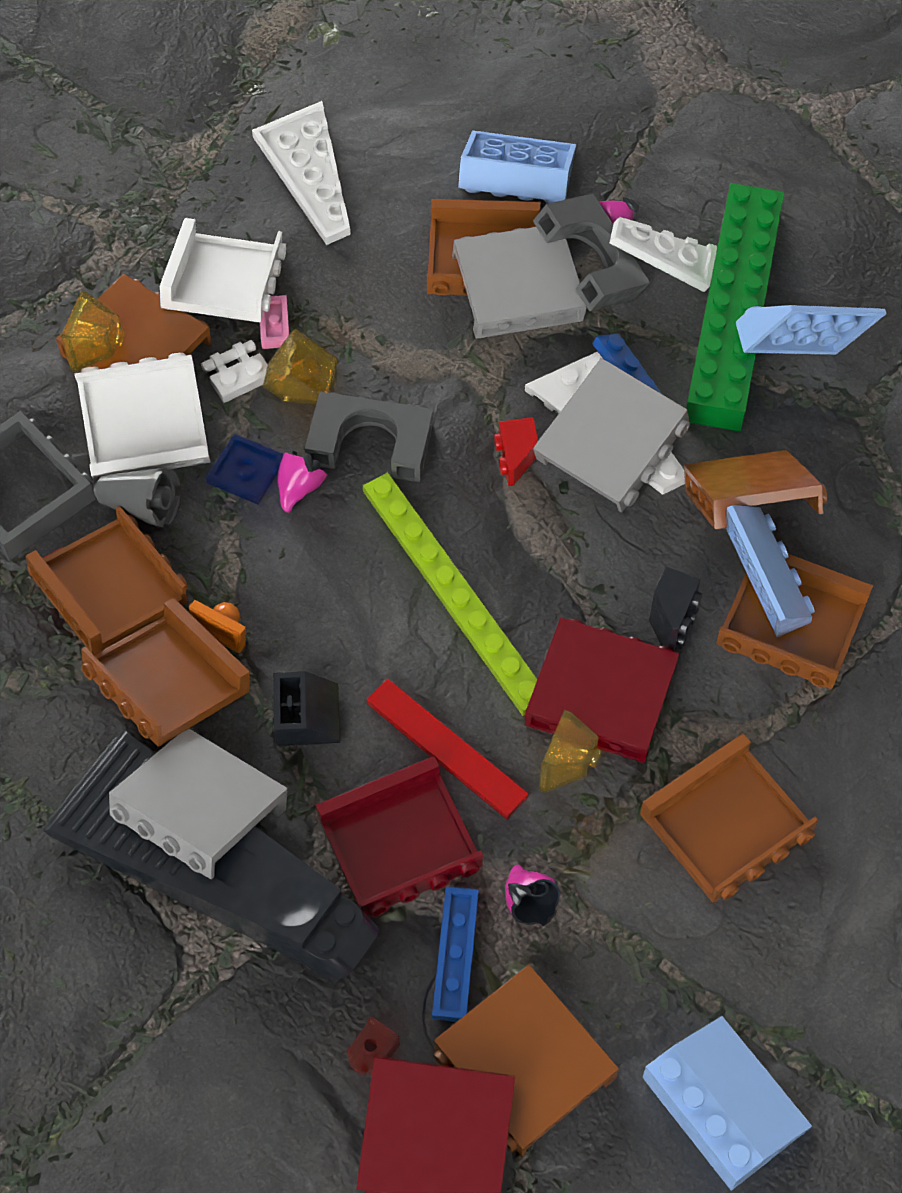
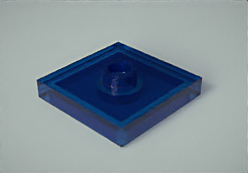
(245, 469)

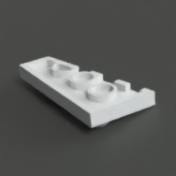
(675, 256)

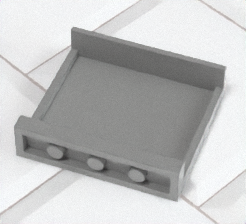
(518, 281)
(613, 434)
(195, 800)

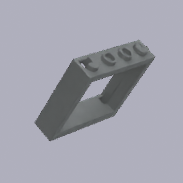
(58, 510)

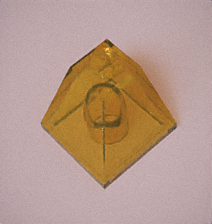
(91, 333)
(300, 370)
(569, 754)

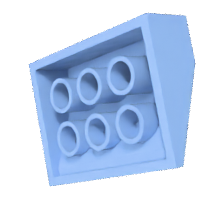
(516, 166)
(803, 328)
(767, 568)
(725, 1101)

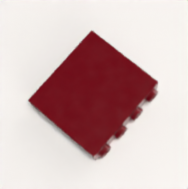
(605, 682)
(398, 837)
(434, 1129)

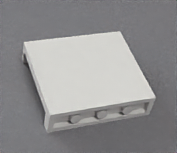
(221, 275)
(142, 415)

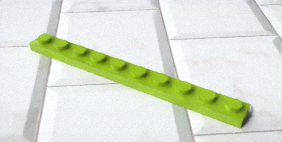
(452, 590)

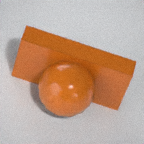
(221, 623)

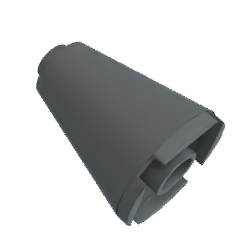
(142, 493)

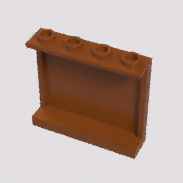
(468, 218)
(147, 326)
(750, 482)
(108, 582)
(811, 650)
(168, 674)
(726, 820)
(538, 1040)

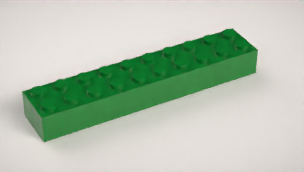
(737, 283)

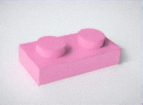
(275, 323)

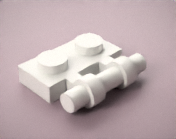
(240, 377)

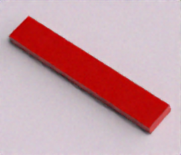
(448, 749)

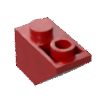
(516, 444)

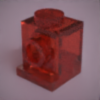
(380, 1035)

